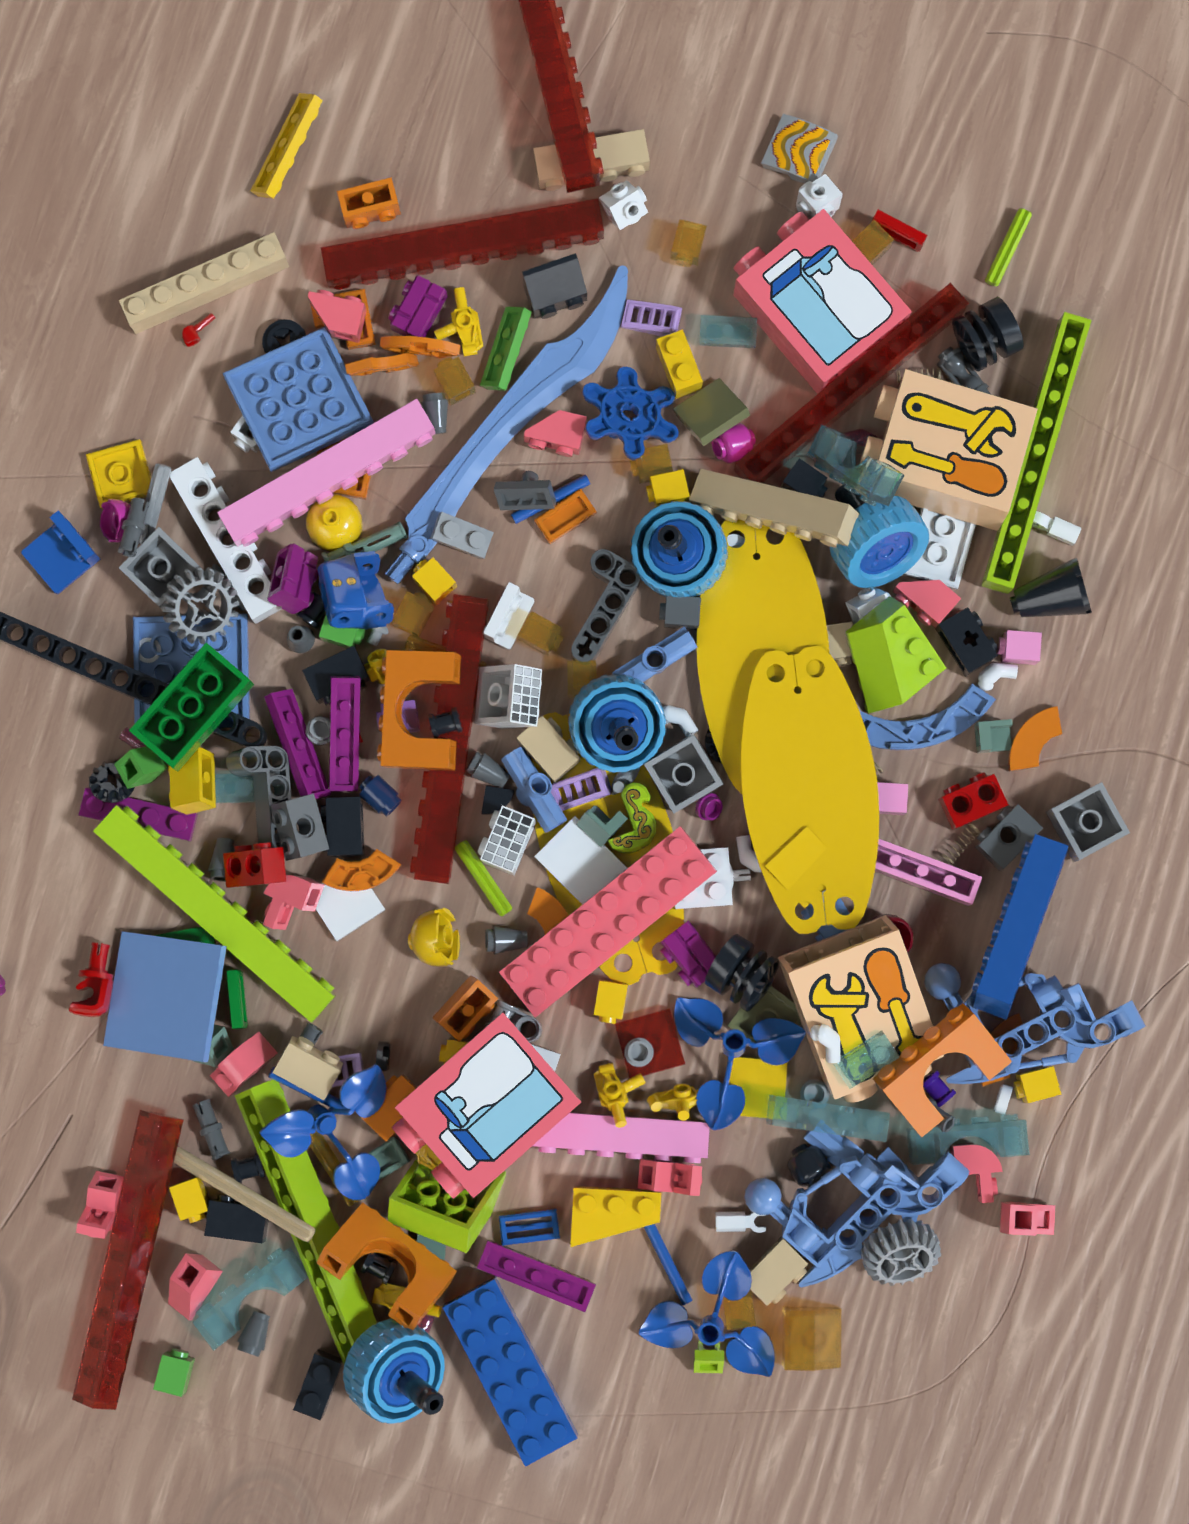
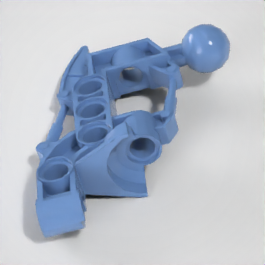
(944, 982)
(827, 1248)

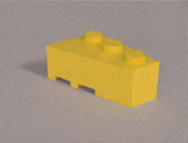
(611, 1211)

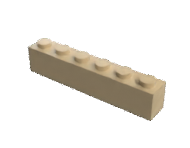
(204, 283)
(774, 507)

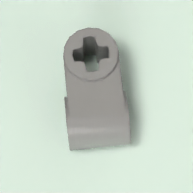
(517, 1018)

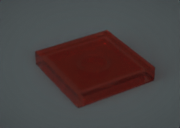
(661, 1033)

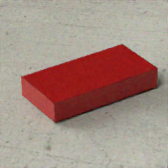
(900, 231)

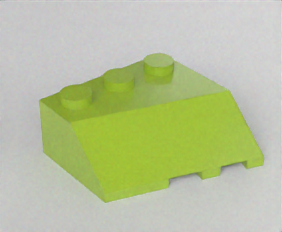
(891, 656)
(430, 1211)

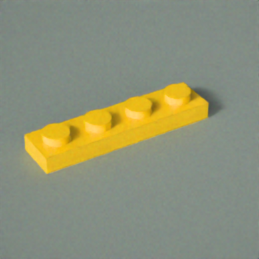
(286, 145)

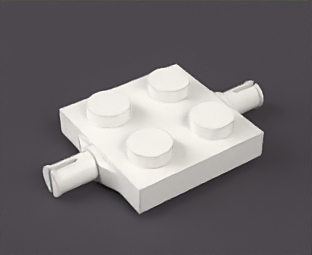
(717, 888)

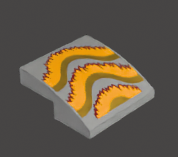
(799, 149)

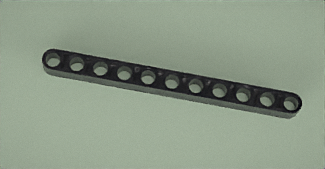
(108, 673)

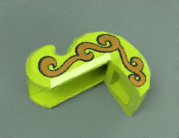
(640, 818)

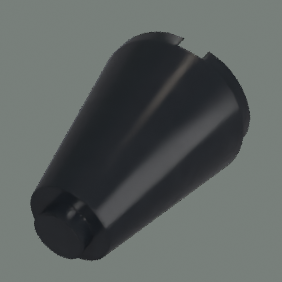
(1053, 593)

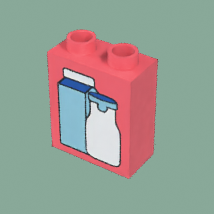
(818, 298)
(484, 1108)

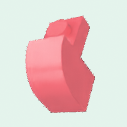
(295, 892)
(243, 1063)
(982, 1163)
(670, 1177)
(101, 1205)
(1027, 1218)

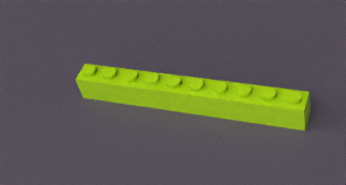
(1051, 406)
(214, 913)
(301, 1194)

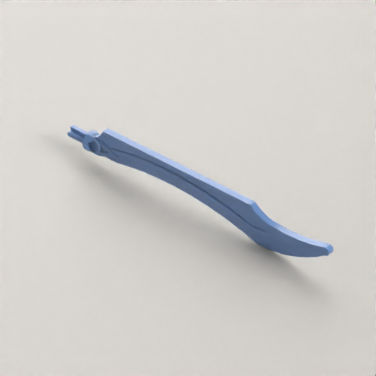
(545, 379)

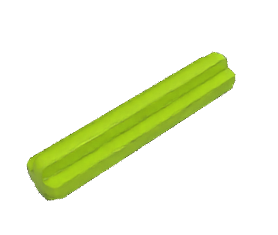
(1008, 247)
(483, 878)

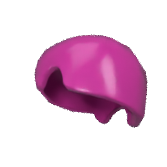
(112, 519)

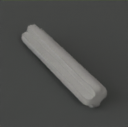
(155, 498)

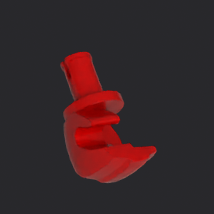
(96, 979)

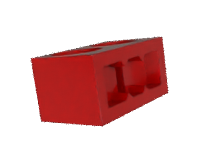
(975, 806)
(254, 866)

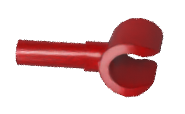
(190, 333)

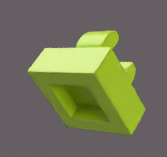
(708, 1360)

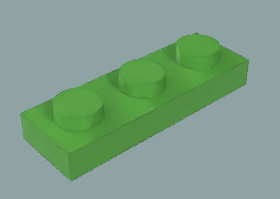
(505, 348)

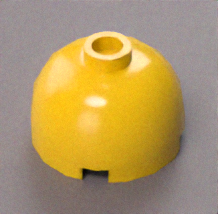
(334, 523)
(434, 938)

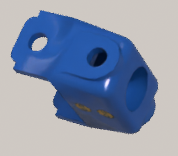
(353, 592)

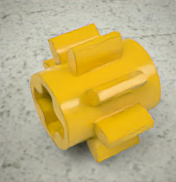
(374, 667)

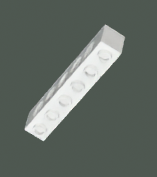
(186, 481)

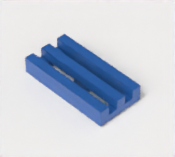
(528, 1215)

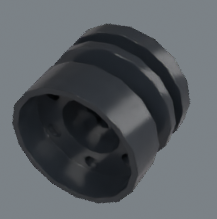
(988, 333)
(746, 975)

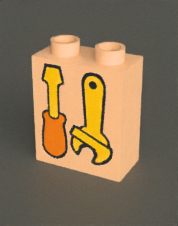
(953, 447)
(857, 987)

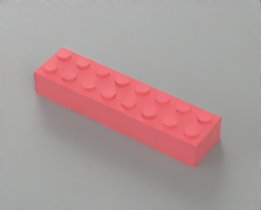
(608, 921)

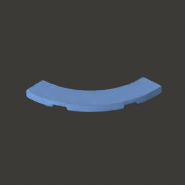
(931, 729)

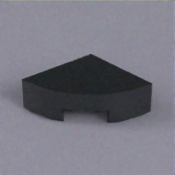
(495, 798)
(383, 1055)

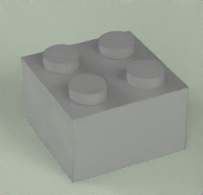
(156, 565)
(683, 773)
(1087, 822)

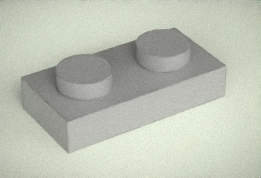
(461, 535)

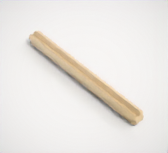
(244, 1195)

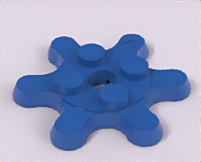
(631, 397)

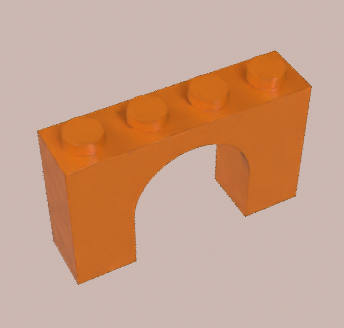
(402, 674)
(955, 1033)
(371, 1233)

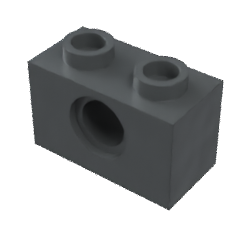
(1023, 830)
(311, 833)

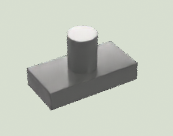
(525, 494)

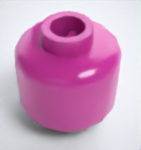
(733, 443)

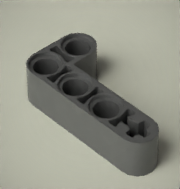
(601, 611)
(263, 776)

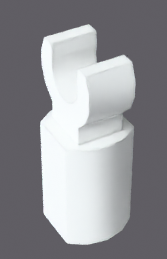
(1057, 528)
(736, 1222)

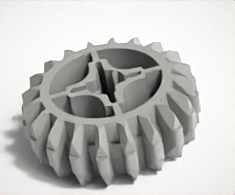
(194, 614)
(900, 1252)

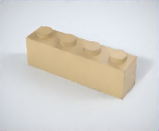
(619, 155)

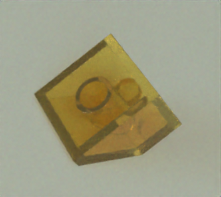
(811, 1338)

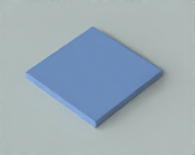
(298, 399)
(177, 653)
(165, 996)

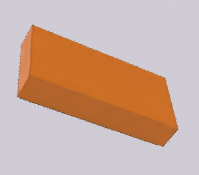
(565, 516)

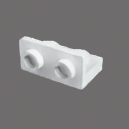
(508, 617)

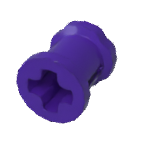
(937, 1089)

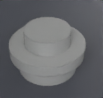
(318, 730)
(639, 1052)
(815, 1091)

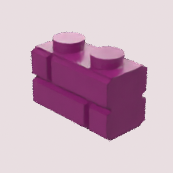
(418, 309)
(293, 579)
(689, 953)

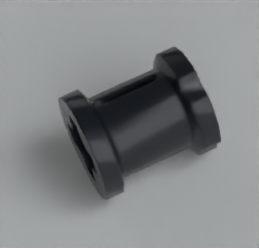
(314, 612)
(445, 722)
(247, 1168)
(383, 1274)

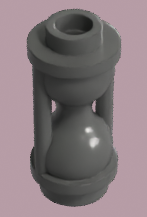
(955, 364)

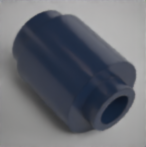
(379, 795)

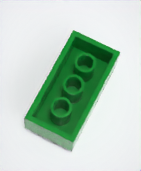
(191, 707)

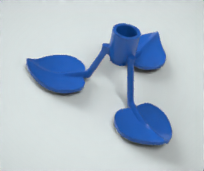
(774, 1038)
(291, 1132)
(728, 1278)

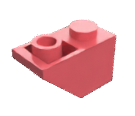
(340, 316)
(558, 431)
(928, 598)
(192, 1284)

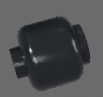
(808, 1165)

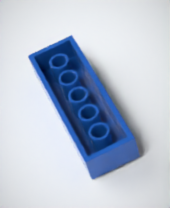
(1021, 922)
(510, 1371)

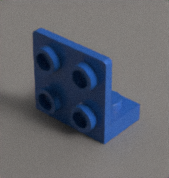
(60, 554)

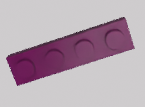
(344, 733)
(299, 749)
(160, 817)
(536, 1276)

